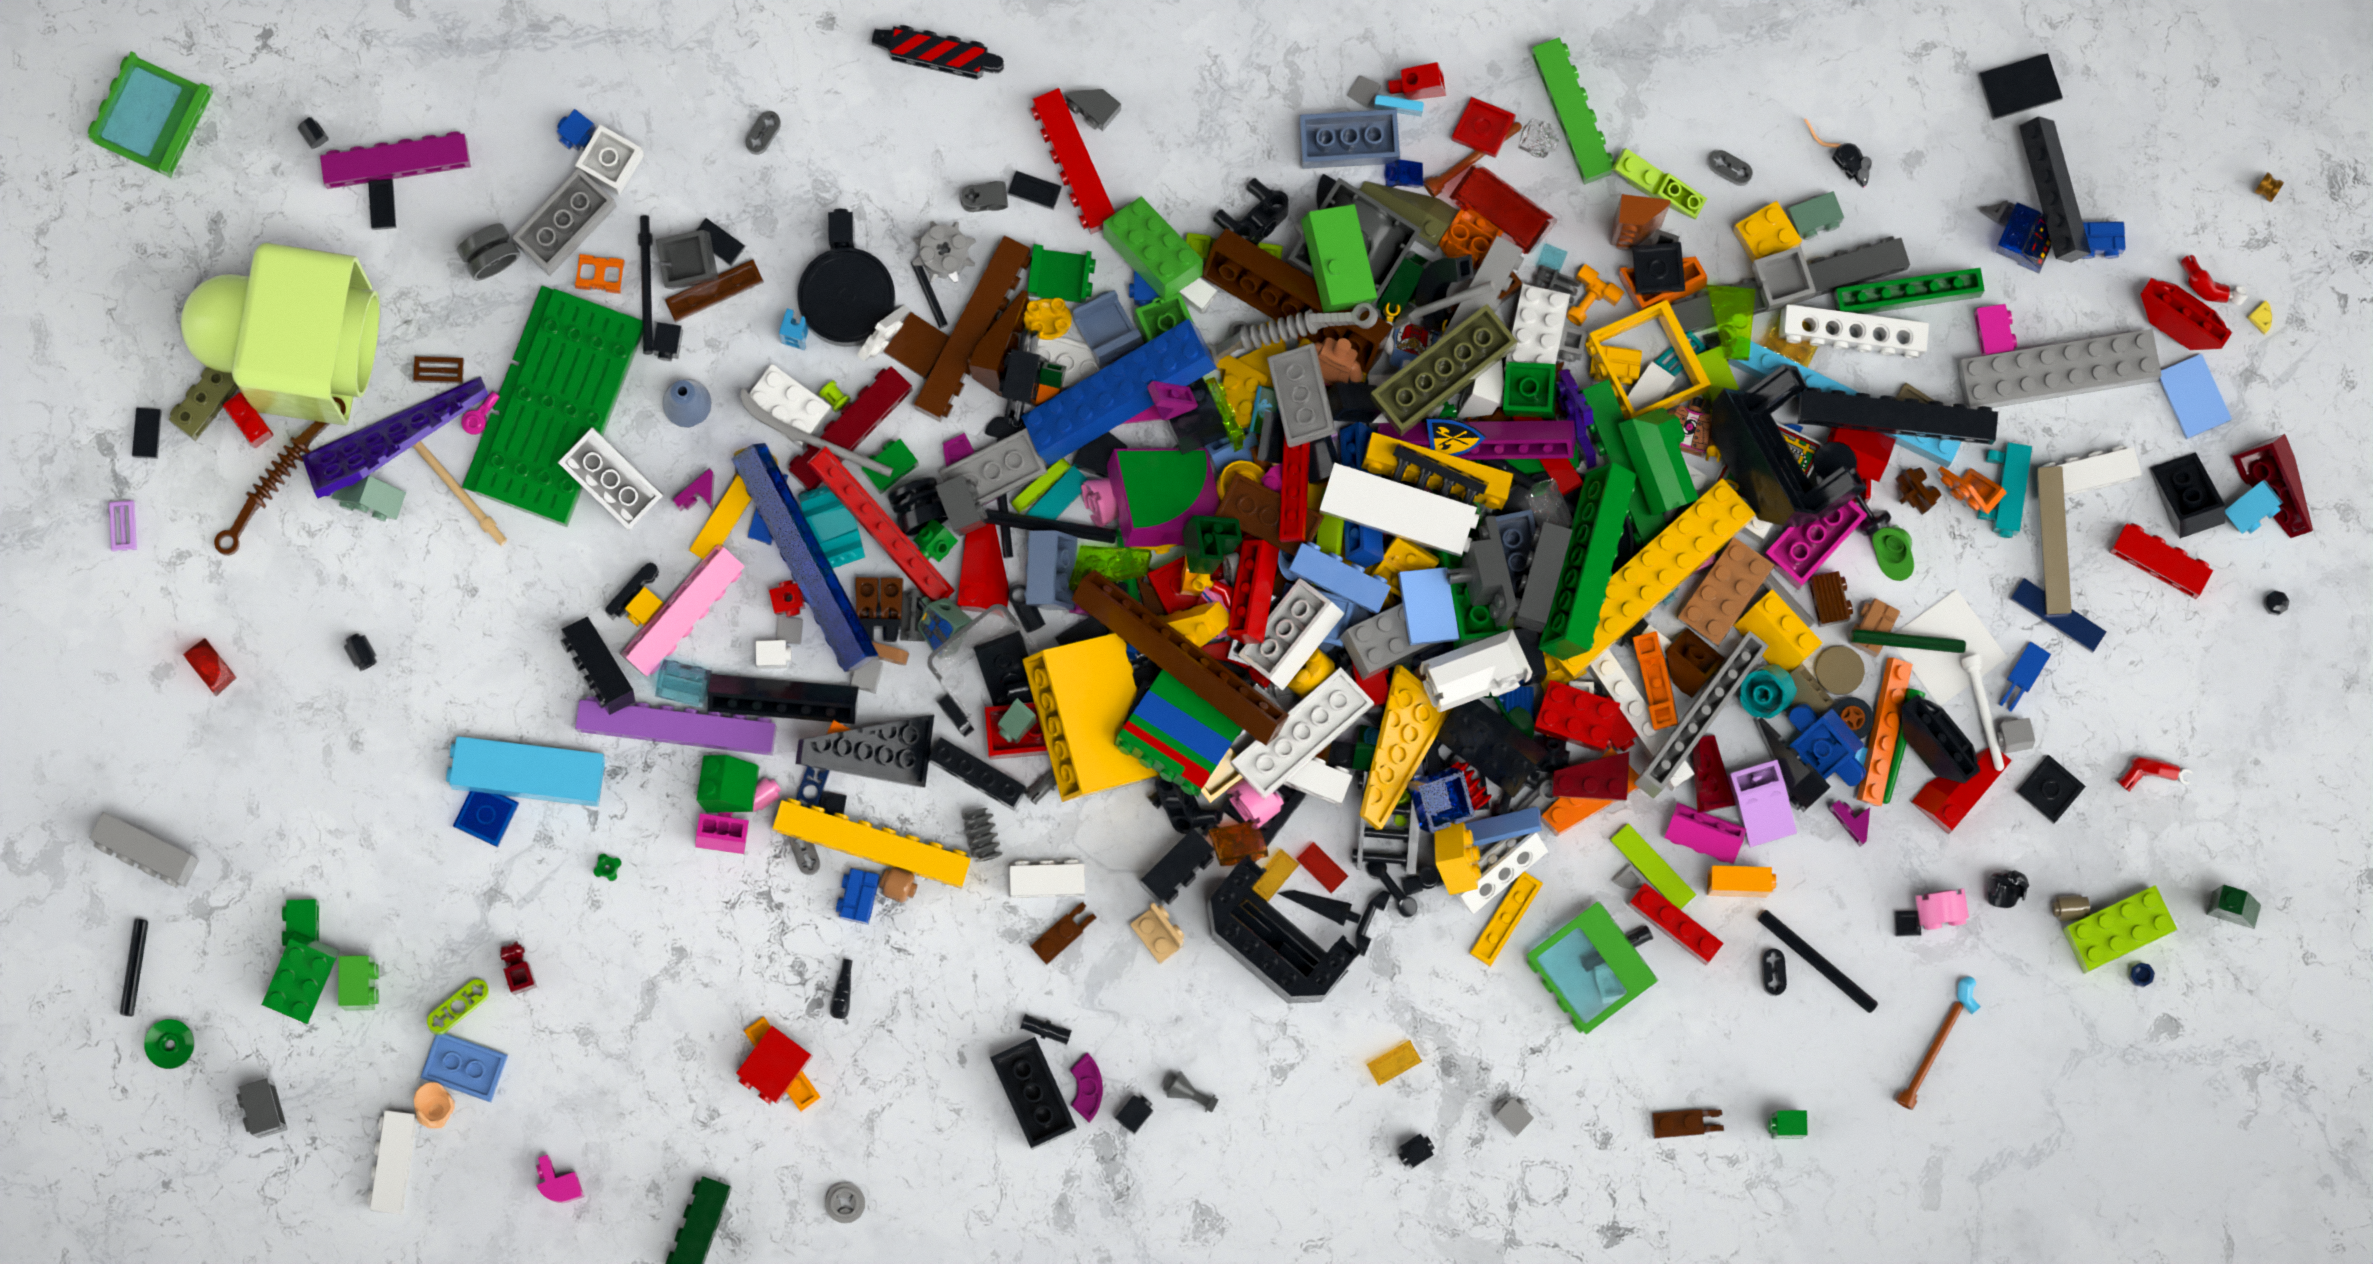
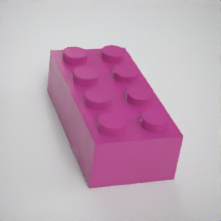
(1807, 547)

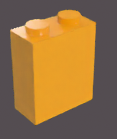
(1740, 881)

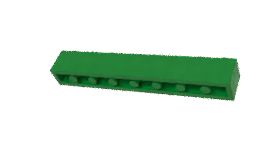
(1612, 449)

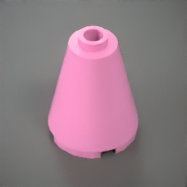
(1099, 498)

